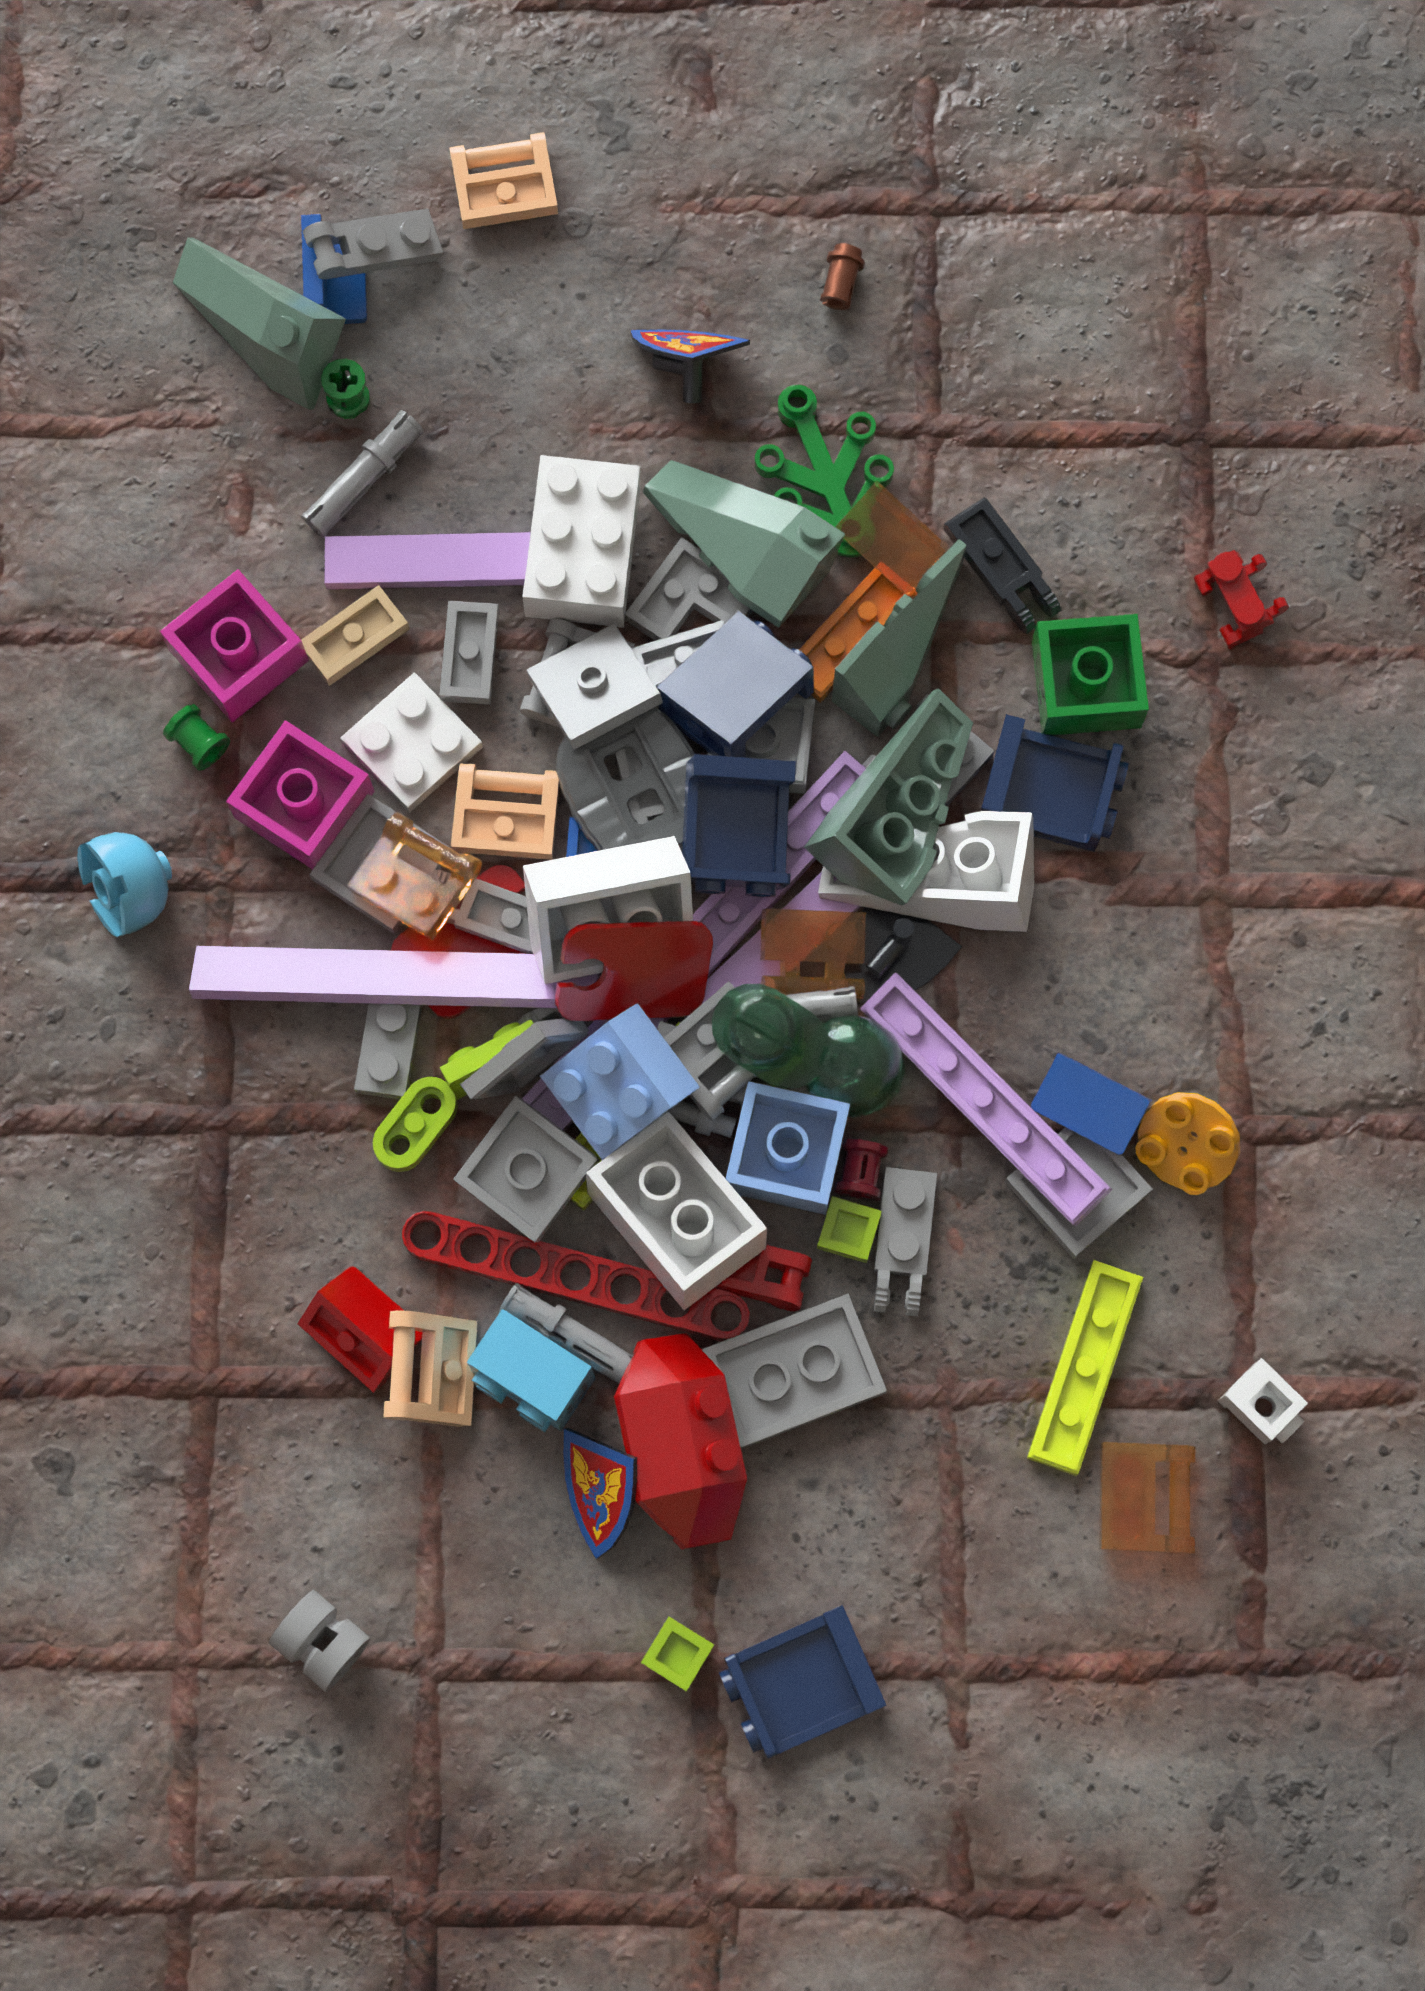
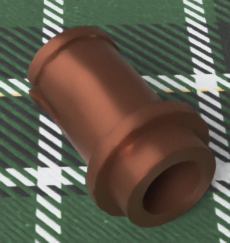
(844, 266)

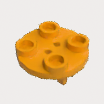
(1169, 1126)

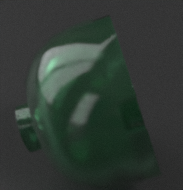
(859, 1065)

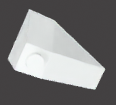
(976, 880)

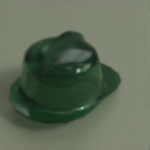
(770, 1035)

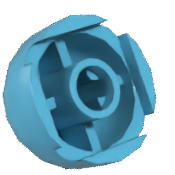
(126, 879)

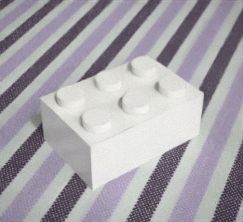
(581, 541)
(603, 886)
(676, 1210)

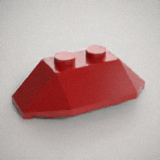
(685, 1438)

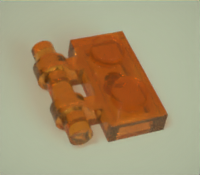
(812, 937)

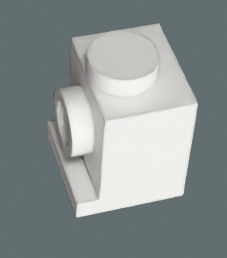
(1265, 1383)

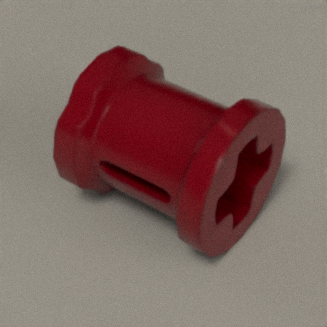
(851, 1183)

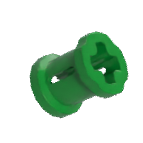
(334, 383)
(196, 737)

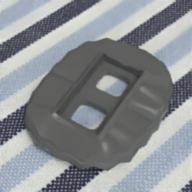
(601, 802)

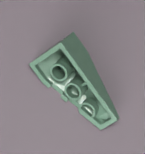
(267, 324)
(759, 542)
(885, 664)
(890, 816)

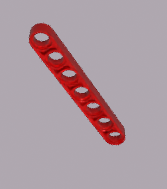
(548, 1277)

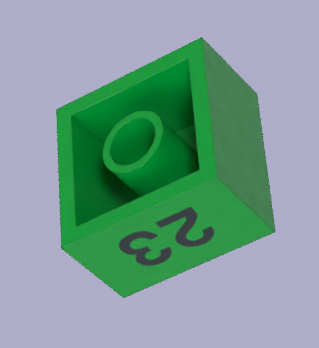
(1090, 674)

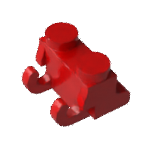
(1239, 595)

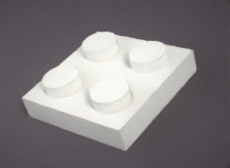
(411, 742)

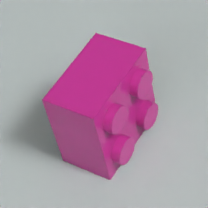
(235, 645)
(299, 794)

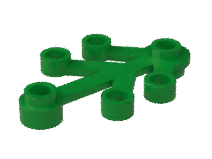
(826, 478)

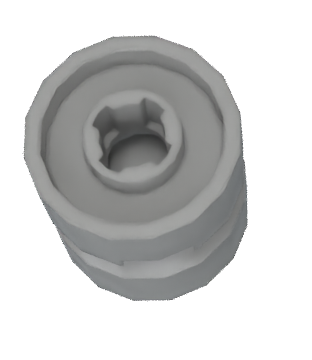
(306, 1627)

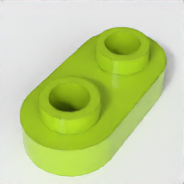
(413, 1124)

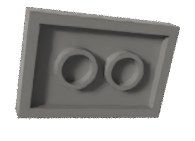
(797, 1370)

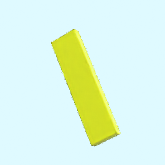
(1084, 1368)

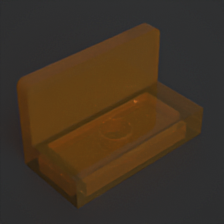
(891, 538)

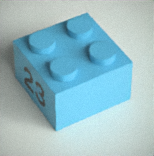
(530, 1371)

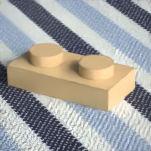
(354, 635)

